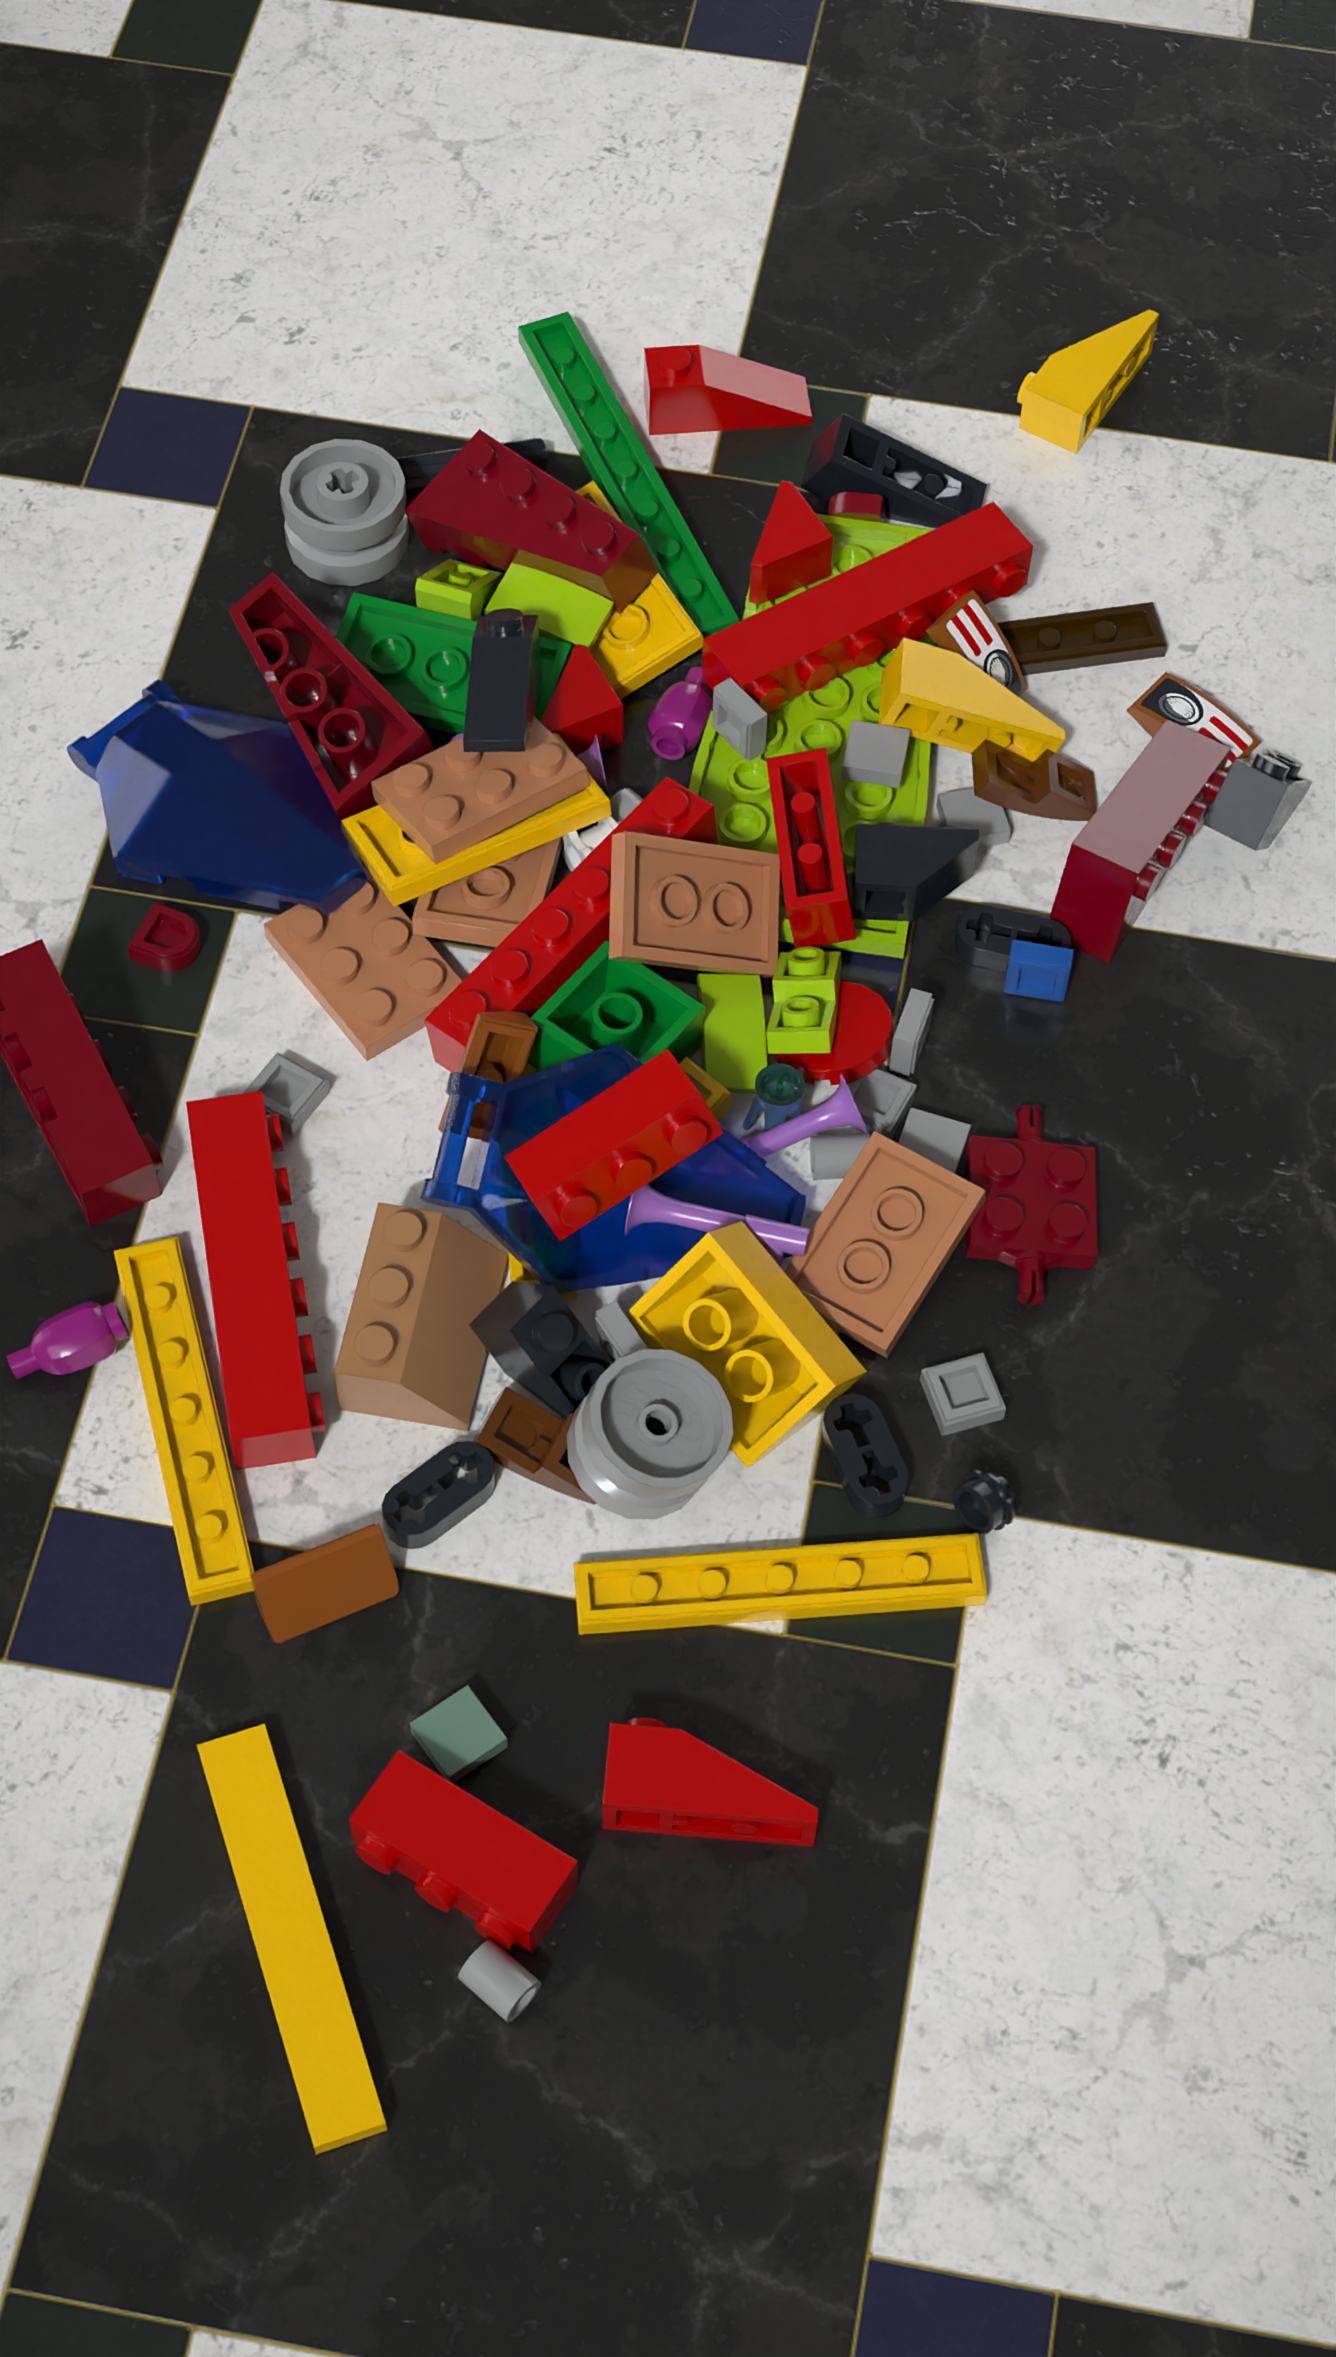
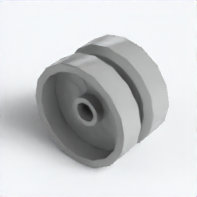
(345, 512)
(649, 1434)

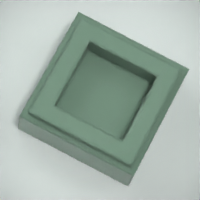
(458, 1735)

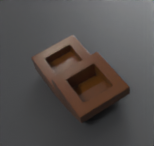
(1041, 788)
(530, 1443)

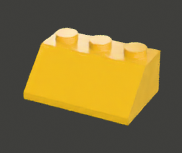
(752, 1333)

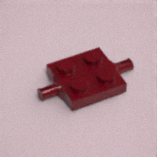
(1036, 1203)

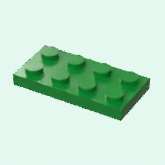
(427, 658)

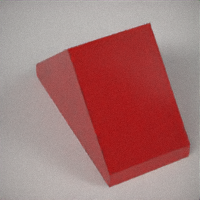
(792, 548)
(584, 705)

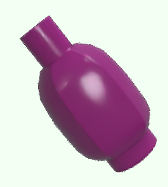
(680, 716)
(72, 1340)

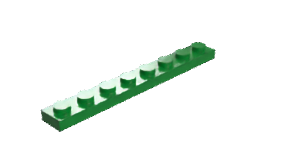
(623, 466)

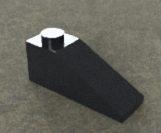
(912, 484)
(503, 682)

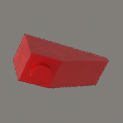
(716, 391)
(683, 1787)

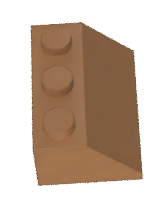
(410, 1317)

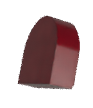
(858, 506)
(166, 940)

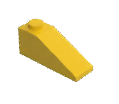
(1084, 382)
(959, 704)

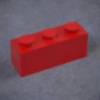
(810, 848)
(614, 1144)
(463, 1854)

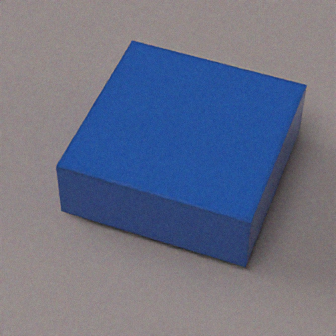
(1038, 970)

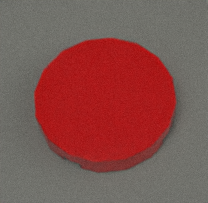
(859, 1039)

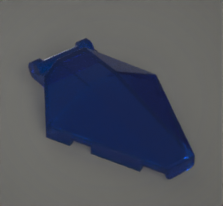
(218, 804)
(599, 1254)

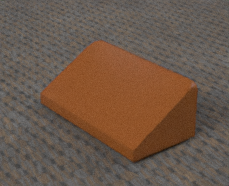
(495, 1052)
(325, 1583)

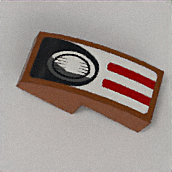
(976, 636)
(1191, 708)

